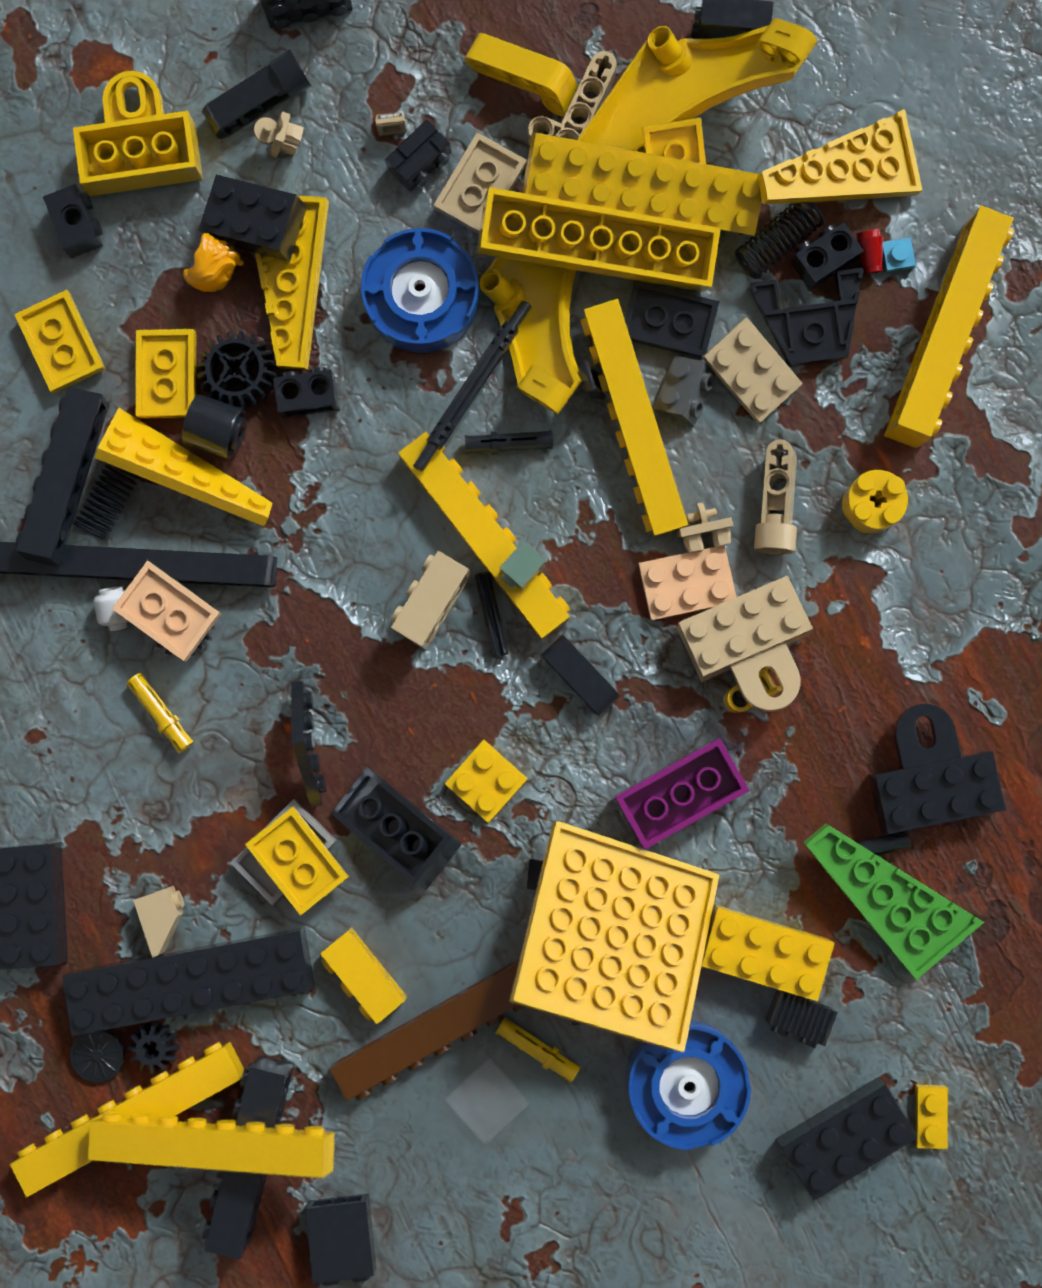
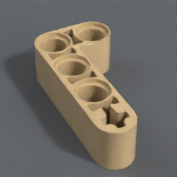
(581, 105)

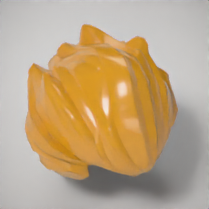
(212, 264)

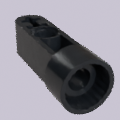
(256, 95)

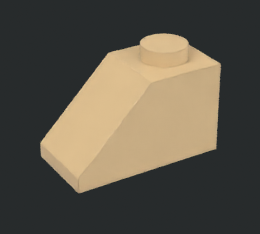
(160, 917)

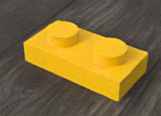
(931, 1116)

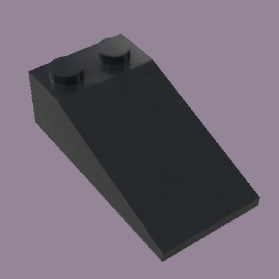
(396, 829)

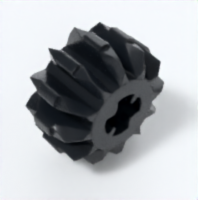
(164, 1047)

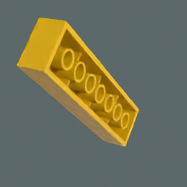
(642, 183)
(598, 240)
(949, 327)

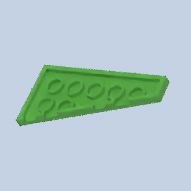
(902, 911)

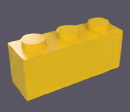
(363, 976)

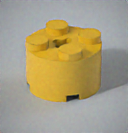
(887, 490)

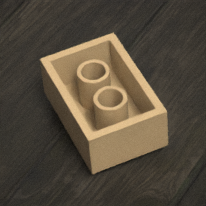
(430, 599)

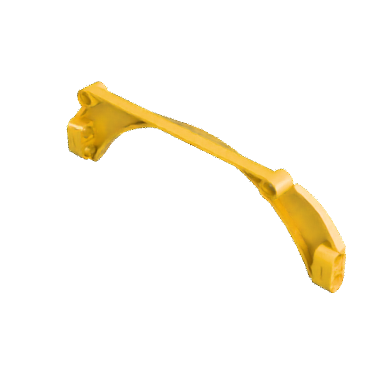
(661, 85)

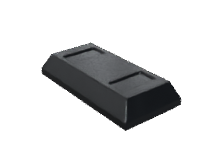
(590, 381)

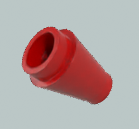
(872, 255)

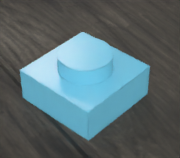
(898, 255)

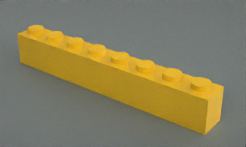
(635, 418)
(484, 535)
(164, 1097)
(212, 1145)

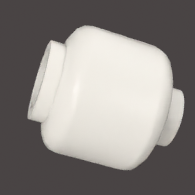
(103, 608)

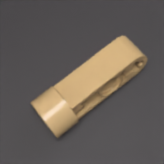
(776, 531)

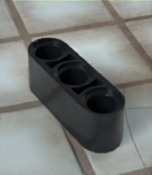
(580, 675)

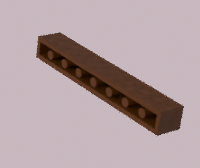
(426, 1034)

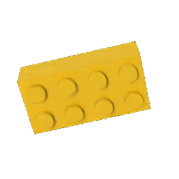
(767, 953)

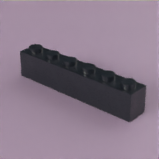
(62, 476)

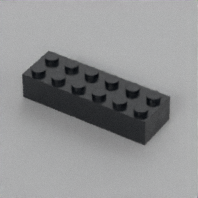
(240, 1193)

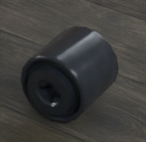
(214, 426)

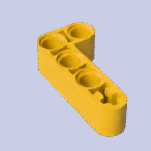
(524, 70)

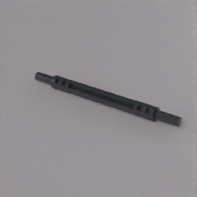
(472, 386)

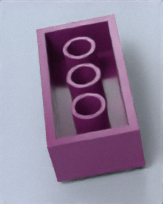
(681, 793)

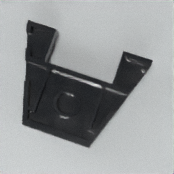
(811, 331)

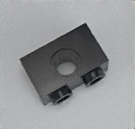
(62, 208)

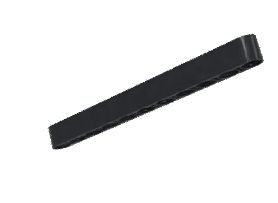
(127, 562)

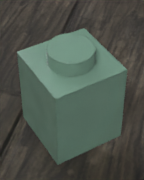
(521, 566)

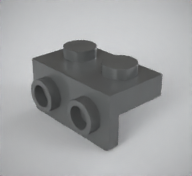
(685, 389)

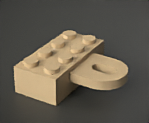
(749, 637)

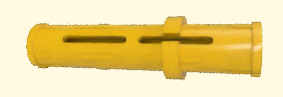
(166, 722)
(538, 1050)

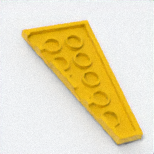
(855, 166)
(293, 288)
(155, 457)

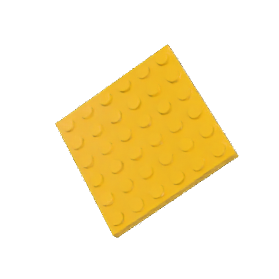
(616, 937)

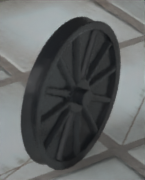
(97, 1056)

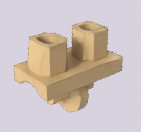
(282, 135)
(692, 535)

